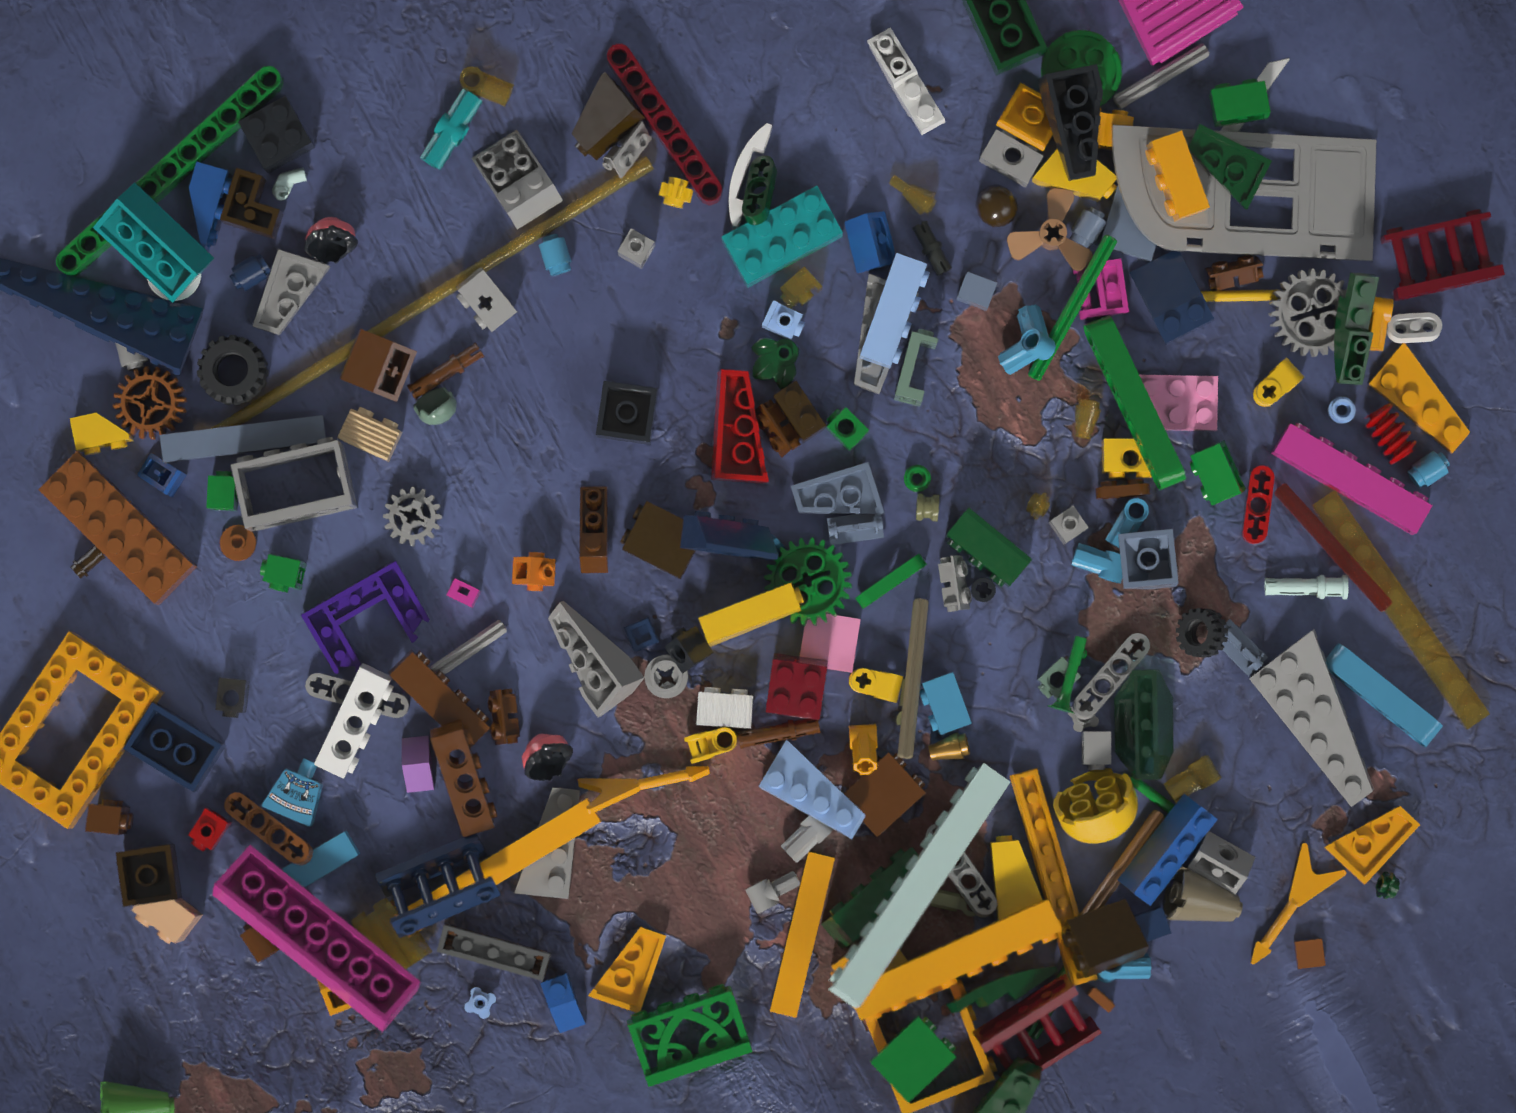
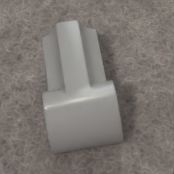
(805, 838)

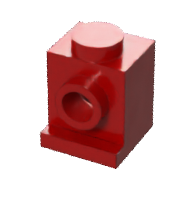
(218, 827)

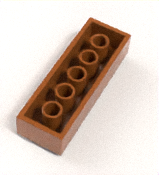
(117, 528)

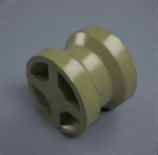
(927, 507)

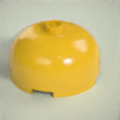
(1099, 819)

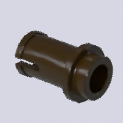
(87, 562)

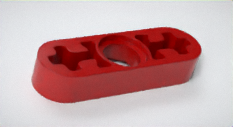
(1267, 485)

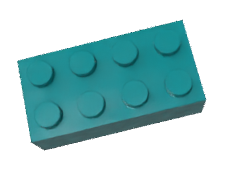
(784, 238)

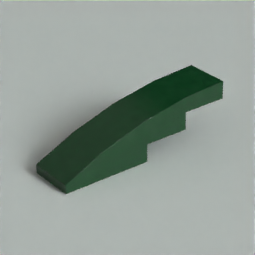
(1009, 987)

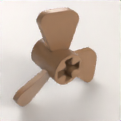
(1024, 243)

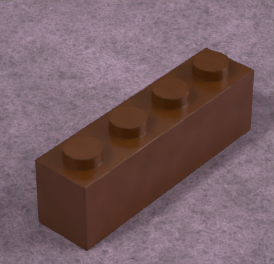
(435, 696)

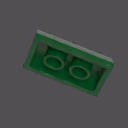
(987, 548)

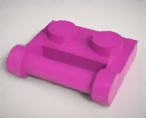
(1110, 292)

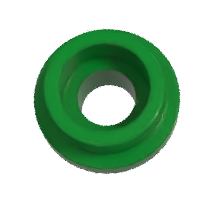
(917, 469)

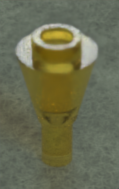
(920, 198)

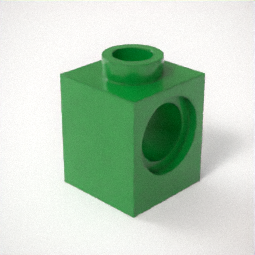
(855, 436)
(222, 492)

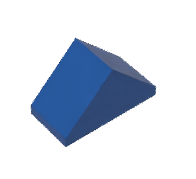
(161, 475)

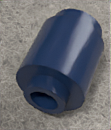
(249, 272)

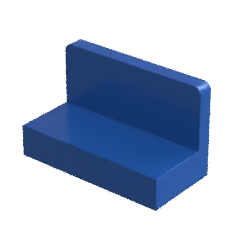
(870, 241)

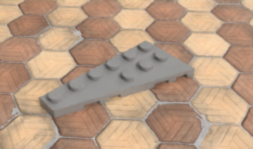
(1309, 704)

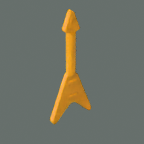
(618, 789)
(1303, 888)

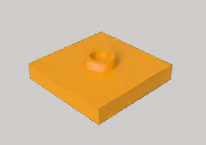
(1026, 118)

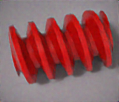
(1390, 433)

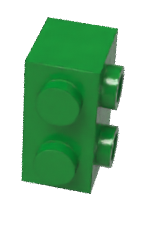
(1239, 102)
(1217, 473)
(283, 573)

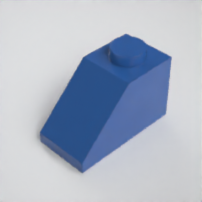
(563, 1002)

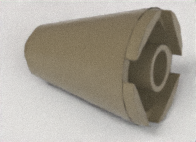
(1199, 899)

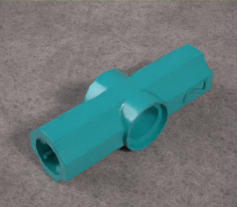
(451, 129)

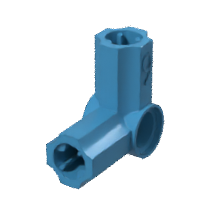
(1033, 343)

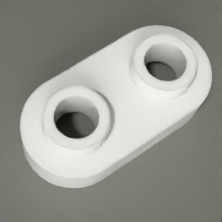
(1413, 327)

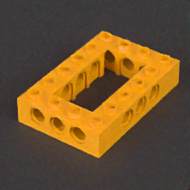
(105, 751)

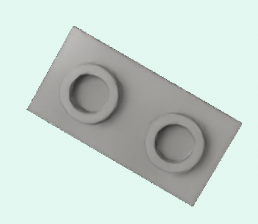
(631, 147)
(955, 570)

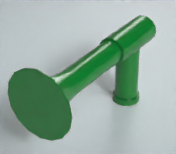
(1077, 654)

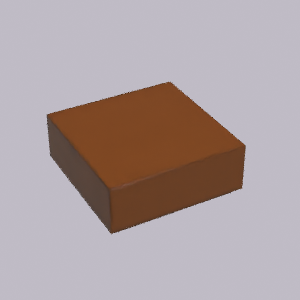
(1309, 953)
(1100, 999)

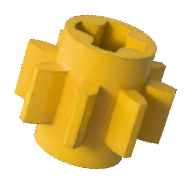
(675, 192)

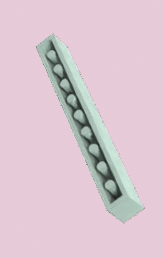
(919, 885)

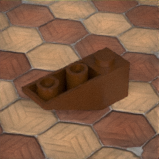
(593, 530)

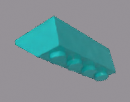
(153, 242)

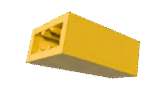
(1094, 188)

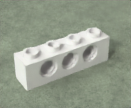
(330, 756)

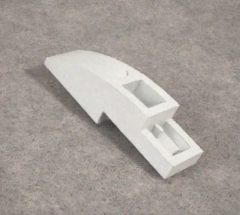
(905, 81)

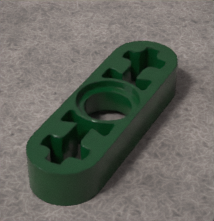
(763, 200)

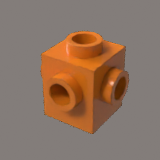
(539, 571)

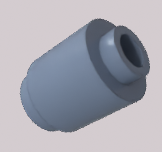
(1088, 227)

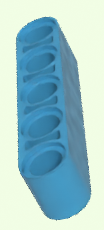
(1382, 695)

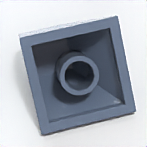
(1148, 559)

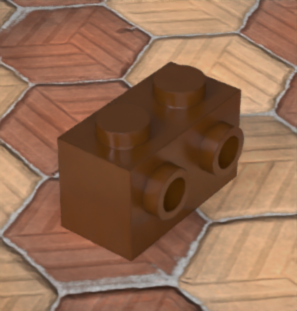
(109, 818)

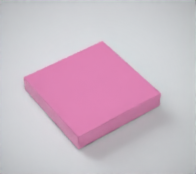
(832, 641)

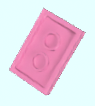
(1184, 401)

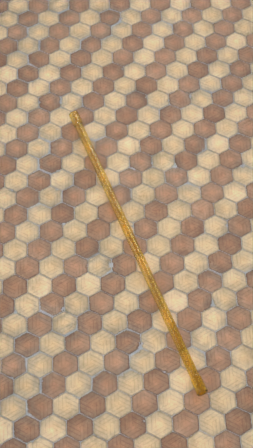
(637, 171)

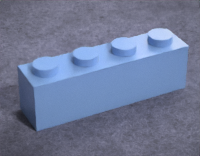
(893, 311)

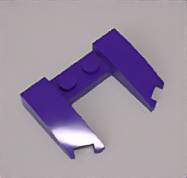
(383, 583)

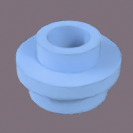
(1350, 410)

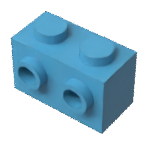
(945, 704)

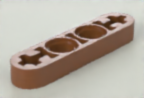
(269, 827)

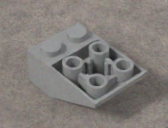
(517, 179)

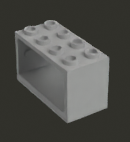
(299, 512)

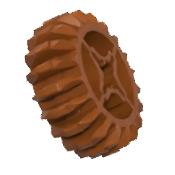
(151, 391)

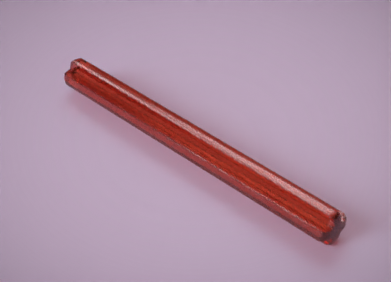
(1333, 547)

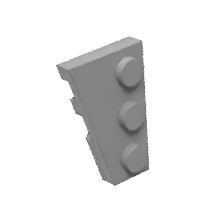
(286, 290)

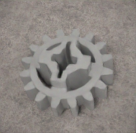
(417, 504)

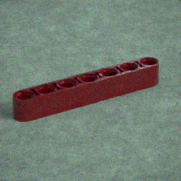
(662, 111)

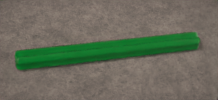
(1075, 302)

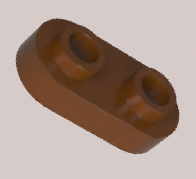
(1111, 490)

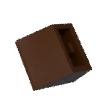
(378, 365)

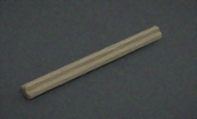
(913, 678)

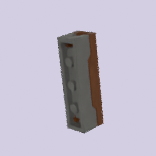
(494, 952)

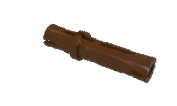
(446, 370)
(774, 733)

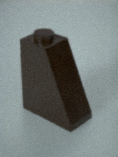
(605, 118)

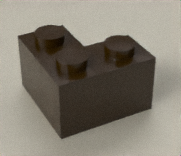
(243, 206)

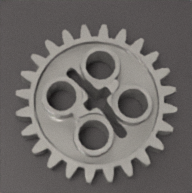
(1306, 289)

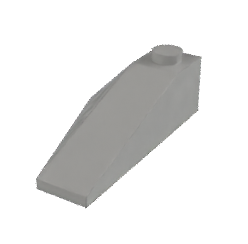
(601, 666)

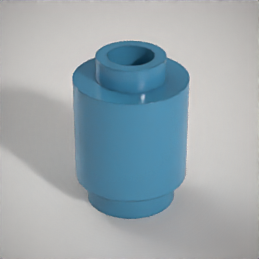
(555, 254)
(1428, 469)

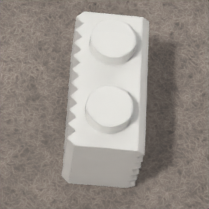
(724, 709)

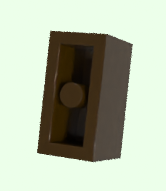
(799, 411)

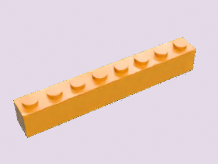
(960, 957)

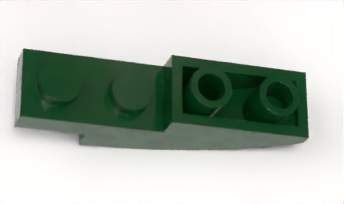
(1352, 323)

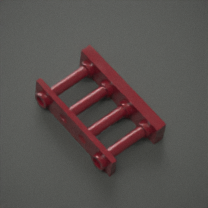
(1434, 281)
(1036, 1008)

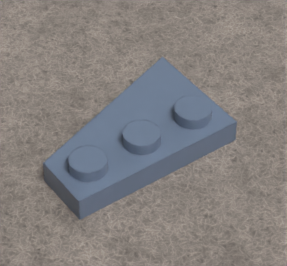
(840, 493)

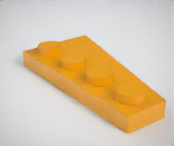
(1418, 398)

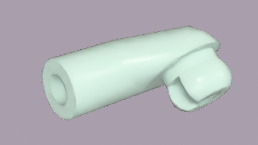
(286, 181)

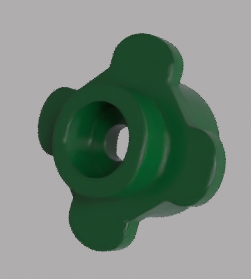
(1387, 885)

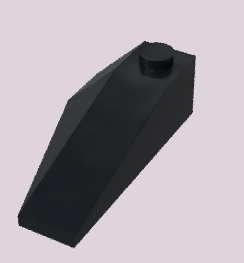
(1073, 112)

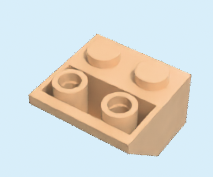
(170, 917)

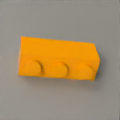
(1177, 176)

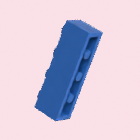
(1167, 849)

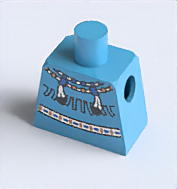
(296, 794)

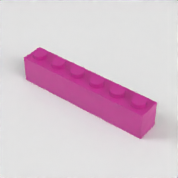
(1352, 479)

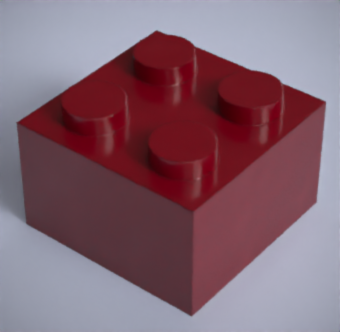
(796, 686)

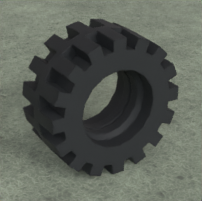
(1215, 631)

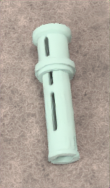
(1297, 586)

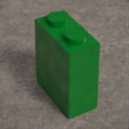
(914, 1057)

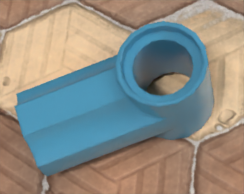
(1126, 523)
(1103, 563)
(1134, 969)

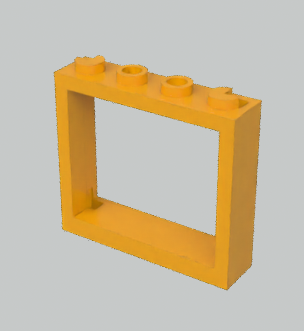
(986, 1063)

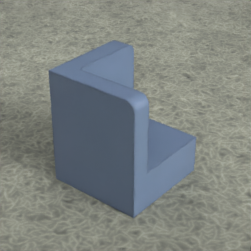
(976, 291)

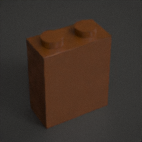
(885, 793)

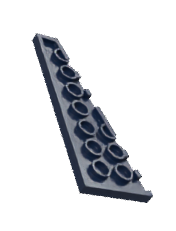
(114, 314)

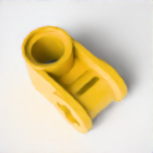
(1280, 381)
(880, 684)
(709, 744)

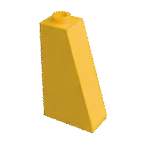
(750, 614)
(1012, 877)

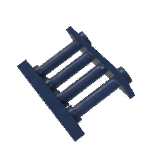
(427, 866)

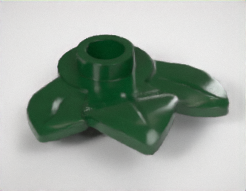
(772, 363)

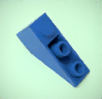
(207, 194)

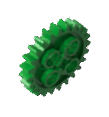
(798, 559)

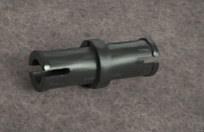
(932, 248)

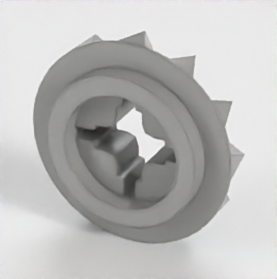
(653, 678)

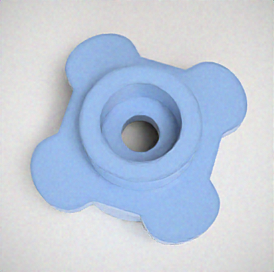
(472, 1005)

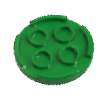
(1084, 49)

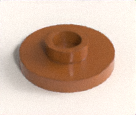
(237, 543)

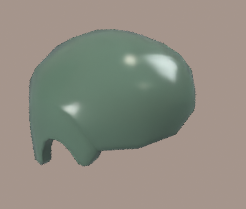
(436, 406)

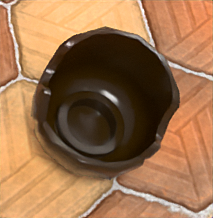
(996, 206)

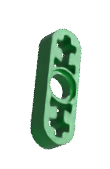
(891, 581)

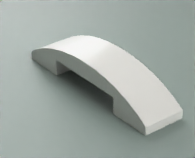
(757, 144)

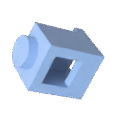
(773, 324)

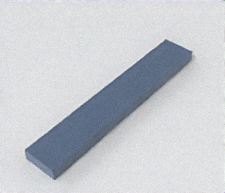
(241, 438)

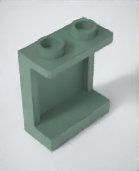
(904, 392)

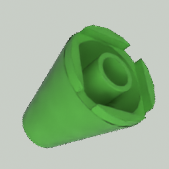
(133, 1099)

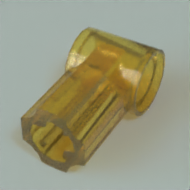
(488, 86)
(1198, 776)

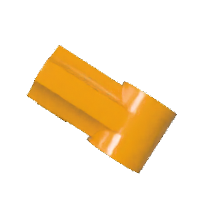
(1379, 319)
(863, 746)

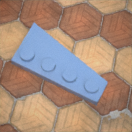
(808, 790)

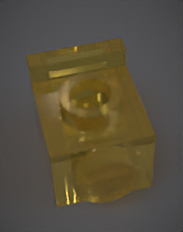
(799, 288)

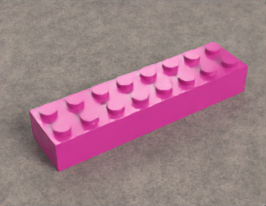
(316, 938)

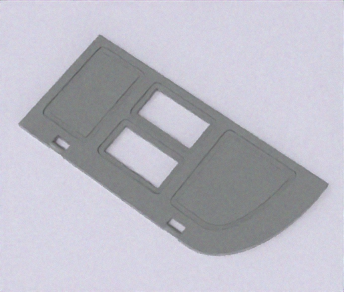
(1328, 193)

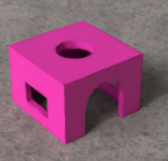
(468, 600)

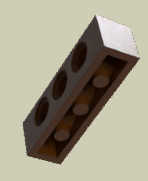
(470, 819)

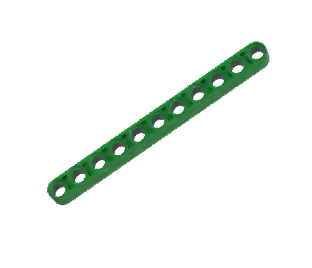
(176, 158)

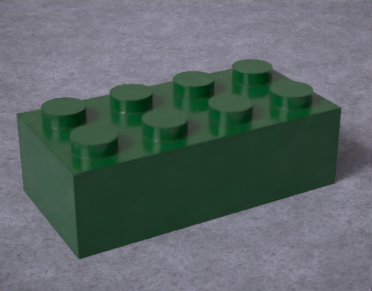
(1006, 32)

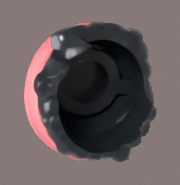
(330, 240)
(546, 757)

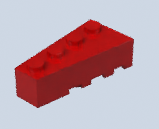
(736, 431)

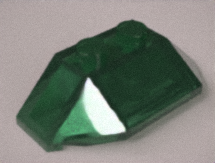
(1144, 724)

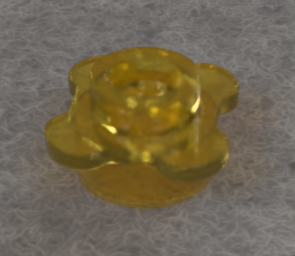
(1038, 505)

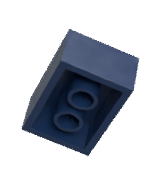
(174, 747)

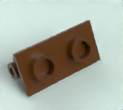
(1223, 272)
(780, 438)
(500, 705)

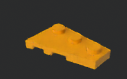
(1373, 843)
(631, 973)

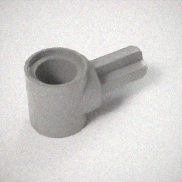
(765, 894)

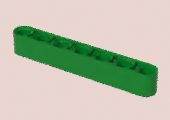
(1134, 402)

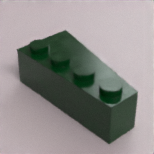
(851, 918)
(1013, 1089)

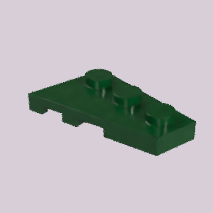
(1229, 163)

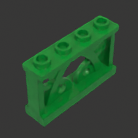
(669, 1068)

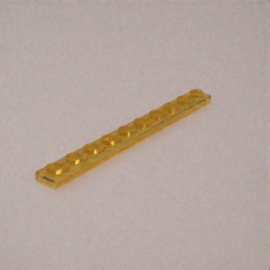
(1403, 612)

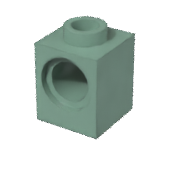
(1045, 686)

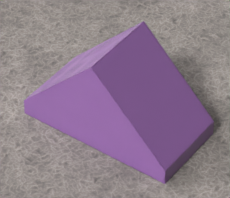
(417, 764)

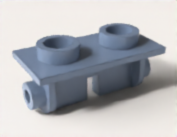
(854, 528)
(1242, 649)

